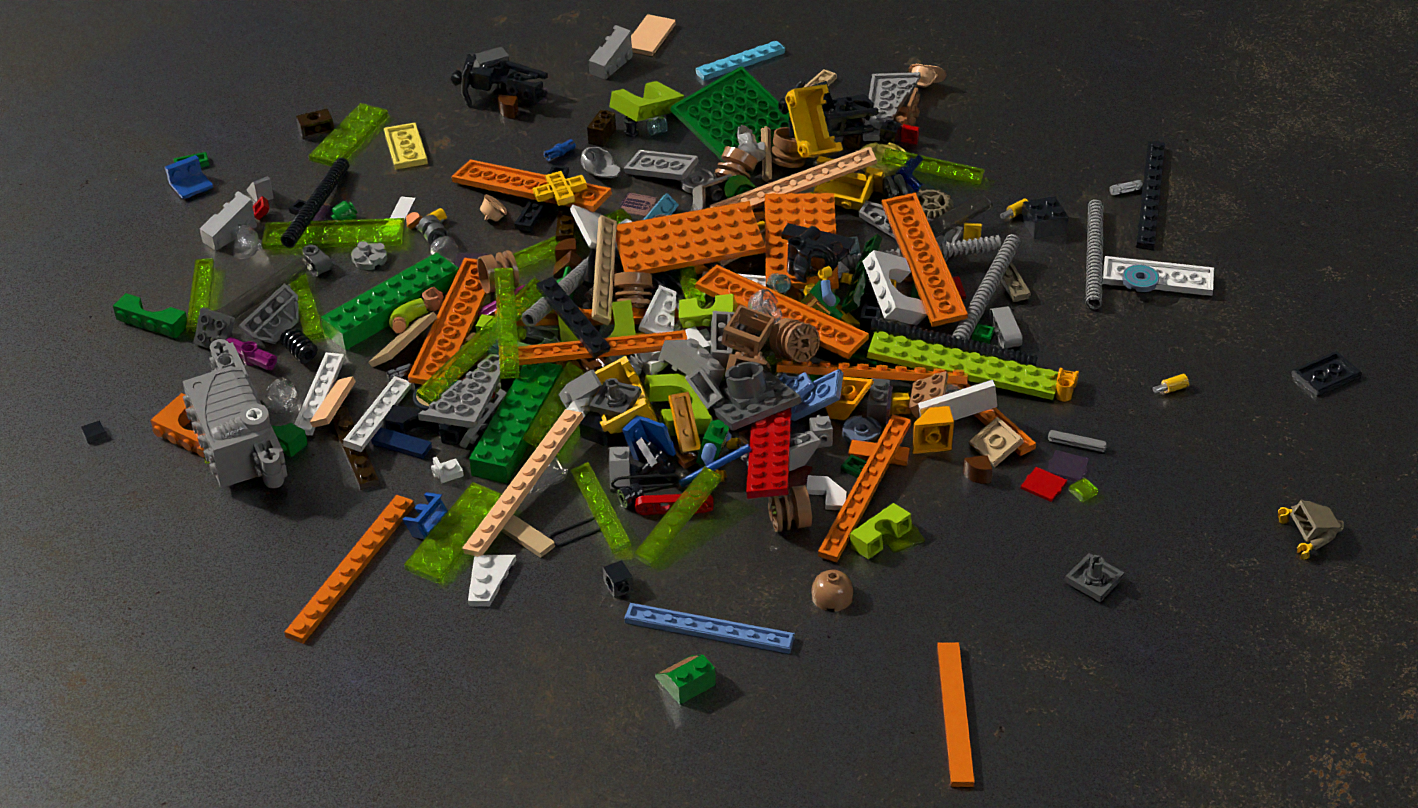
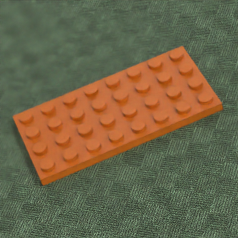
(800, 210)
(689, 239)

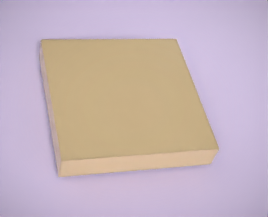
(996, 441)

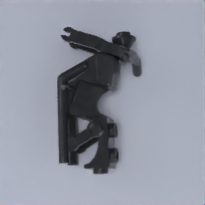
(502, 73)
(845, 112)

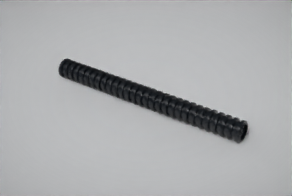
(314, 203)
(951, 342)

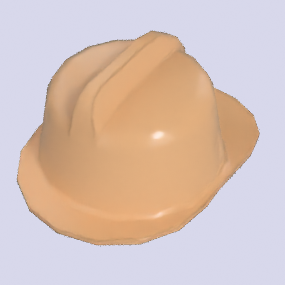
(929, 74)
(492, 208)

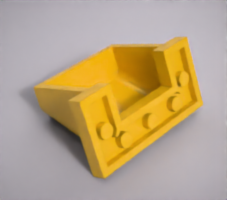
(852, 189)

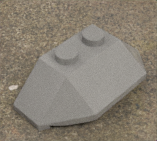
(273, 316)
(801, 449)

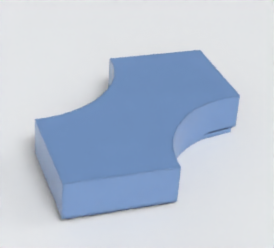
(800, 384)

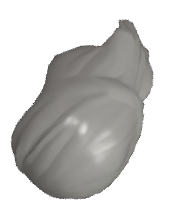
(749, 144)
(599, 163)

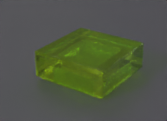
(1083, 489)

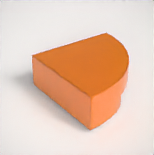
(413, 219)

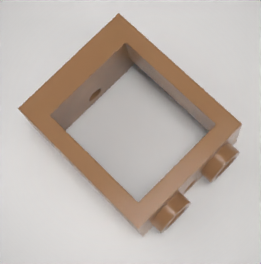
(744, 341)

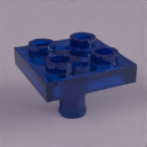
(907, 172)

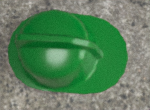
(736, 185)

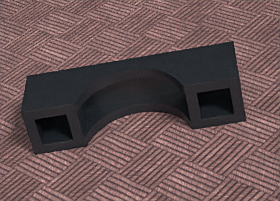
(406, 420)

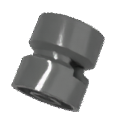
(431, 228)

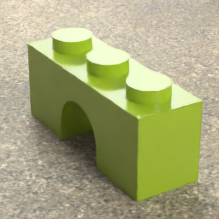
(694, 316)
(868, 537)

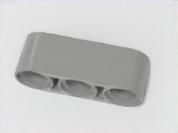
(1005, 327)

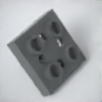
(219, 330)
(617, 394)
(1094, 572)

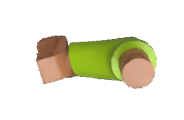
(406, 313)

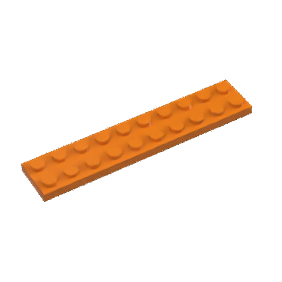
(522, 182)
(924, 260)
(452, 323)
(833, 333)

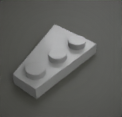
(472, 434)

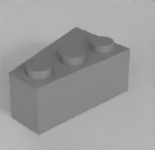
(613, 53)
(222, 227)
(718, 323)
(690, 355)

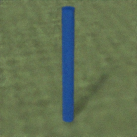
(717, 464)

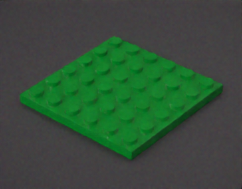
(726, 104)

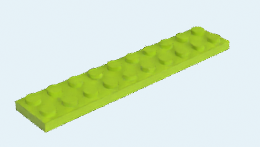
(980, 369)

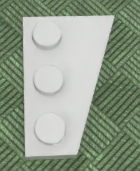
(660, 312)
(487, 576)

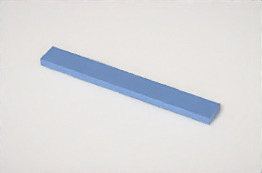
(709, 628)

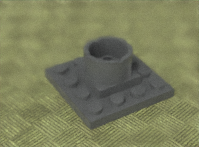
(752, 396)

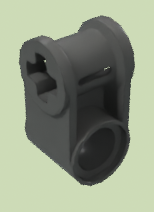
(319, 261)

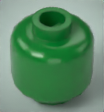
(344, 211)

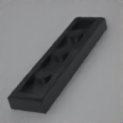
(826, 238)

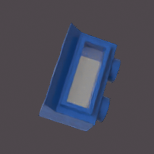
(428, 518)

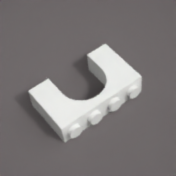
(894, 305)

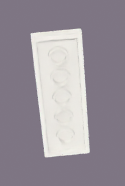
(1172, 276)

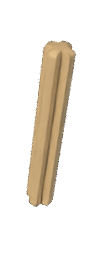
(767, 161)

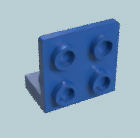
(187, 177)
(650, 431)

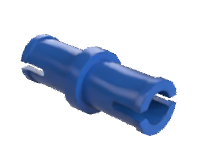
(559, 150)

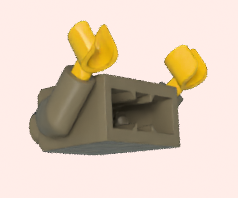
(1315, 524)

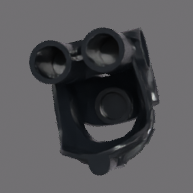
(805, 247)

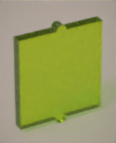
(906, 541)

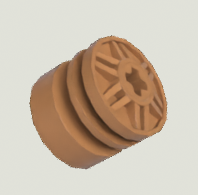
(786, 150)
(736, 163)
(486, 267)
(633, 288)
(794, 340)
(795, 508)

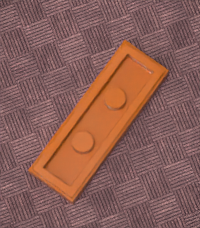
(864, 449)

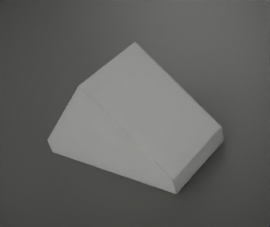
(261, 188)
(542, 332)
(704, 387)

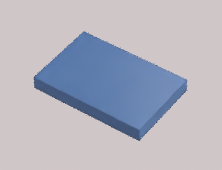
(826, 391)

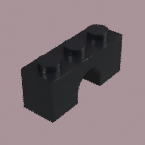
(869, 310)

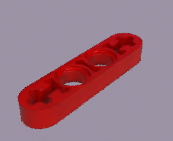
(657, 509)

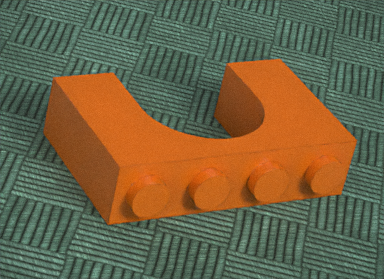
(170, 425)

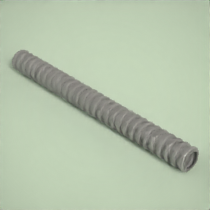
(946, 249)
(1094, 255)
(988, 287)
(542, 307)

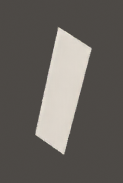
(402, 207)

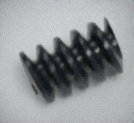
(298, 345)

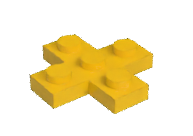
(560, 188)

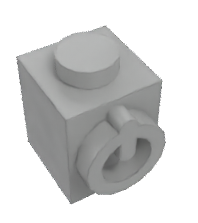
(822, 429)

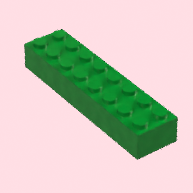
(372, 309)
(503, 441)

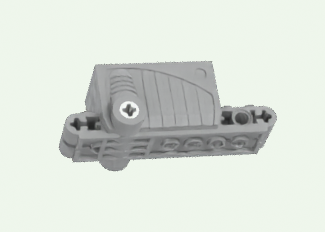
(233, 422)

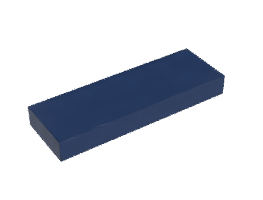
(401, 443)

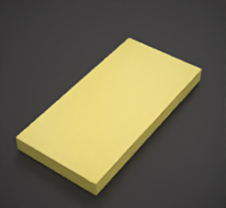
(405, 146)

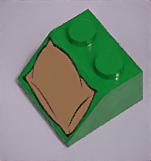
(688, 677)

